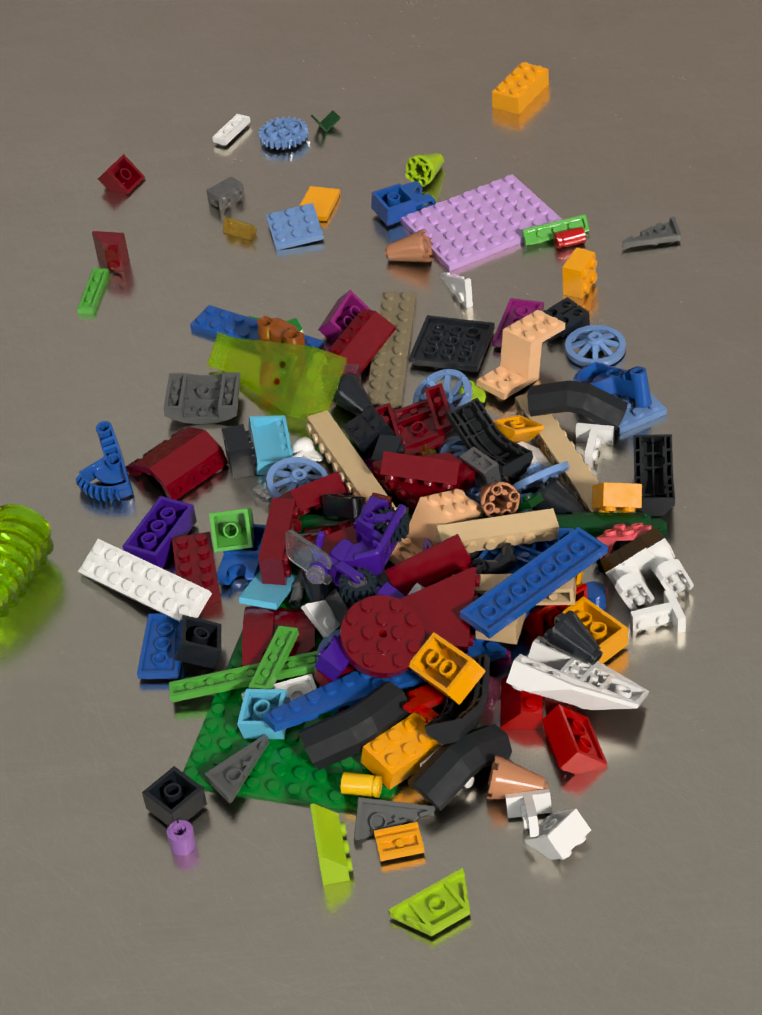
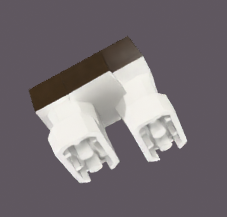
(640, 560)

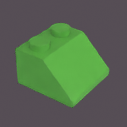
(232, 529)

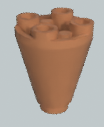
(499, 499)

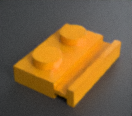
(399, 841)

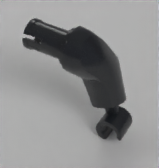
(502, 565)

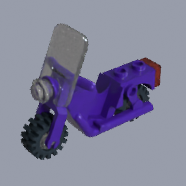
(350, 564)

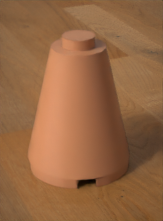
(411, 248)
(512, 778)

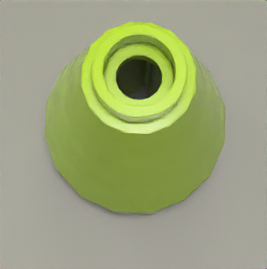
(423, 167)

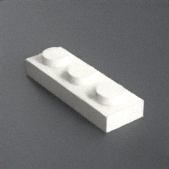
(231, 129)

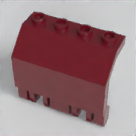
(181, 461)

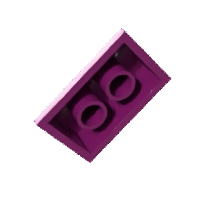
(341, 315)

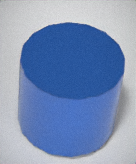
(596, 594)

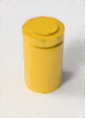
(361, 784)

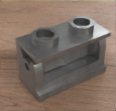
(225, 193)
(485, 468)

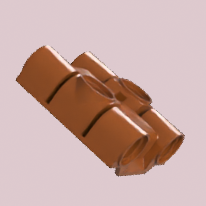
(279, 331)

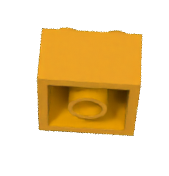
(579, 273)
(616, 496)

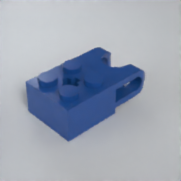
(399, 201)
(241, 561)

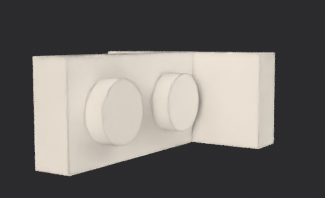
(594, 436)
(660, 614)
(528, 806)

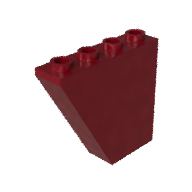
(412, 492)
(441, 607)

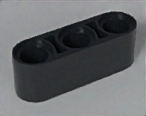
(342, 505)

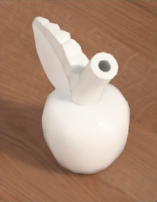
(306, 448)

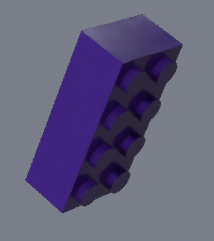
(155, 532)

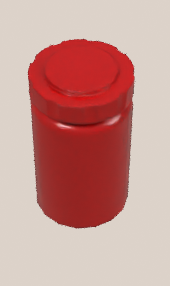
(569, 237)

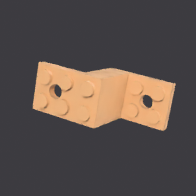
(520, 354)
(431, 511)

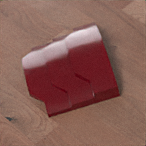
(420, 422)
(261, 625)

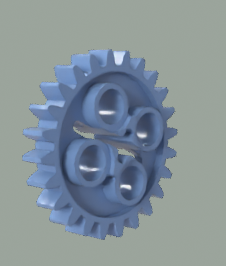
(283, 132)

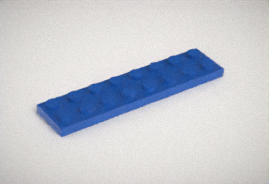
(235, 325)
(533, 582)

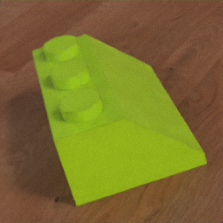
(330, 845)

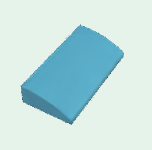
(270, 441)

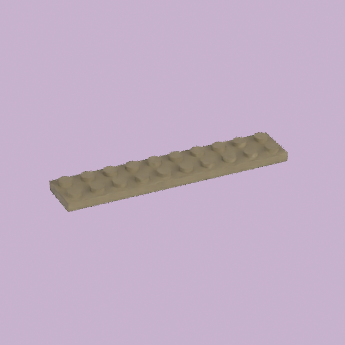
(390, 363)

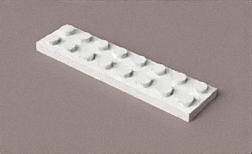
(144, 582)

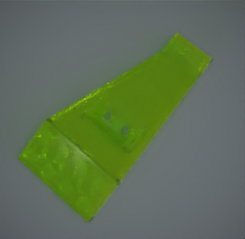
(305, 382)

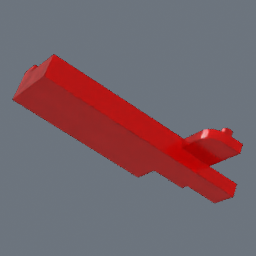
(422, 699)

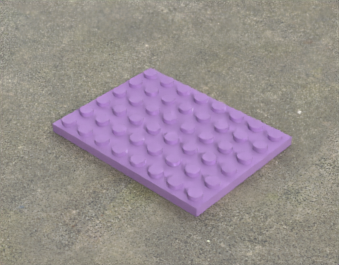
(480, 221)

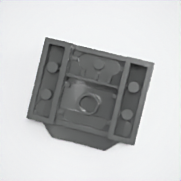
(202, 397)

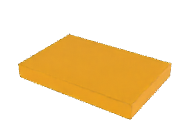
(322, 199)

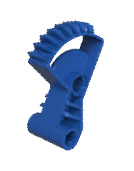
(628, 383)
(108, 469)

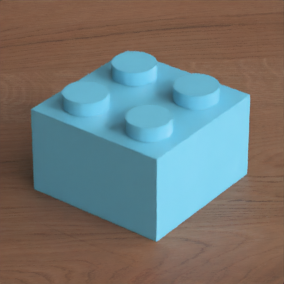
(254, 705)

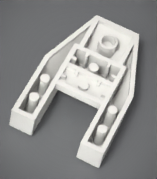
(572, 681)

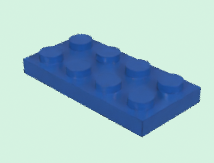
(159, 649)

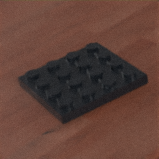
(451, 343)

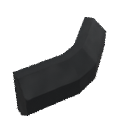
(576, 398)
(479, 431)
(655, 472)
(458, 719)
(354, 727)
(458, 762)

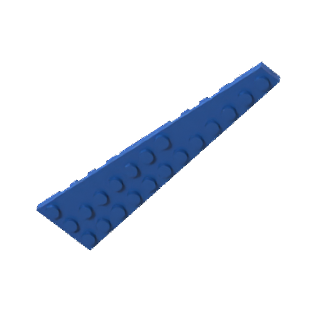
(353, 688)

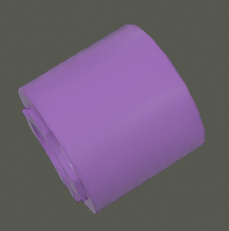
(181, 837)

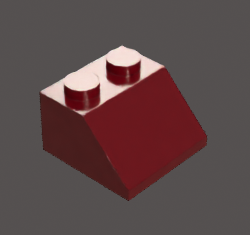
(121, 176)
(111, 249)

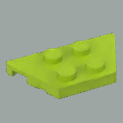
(435, 905)

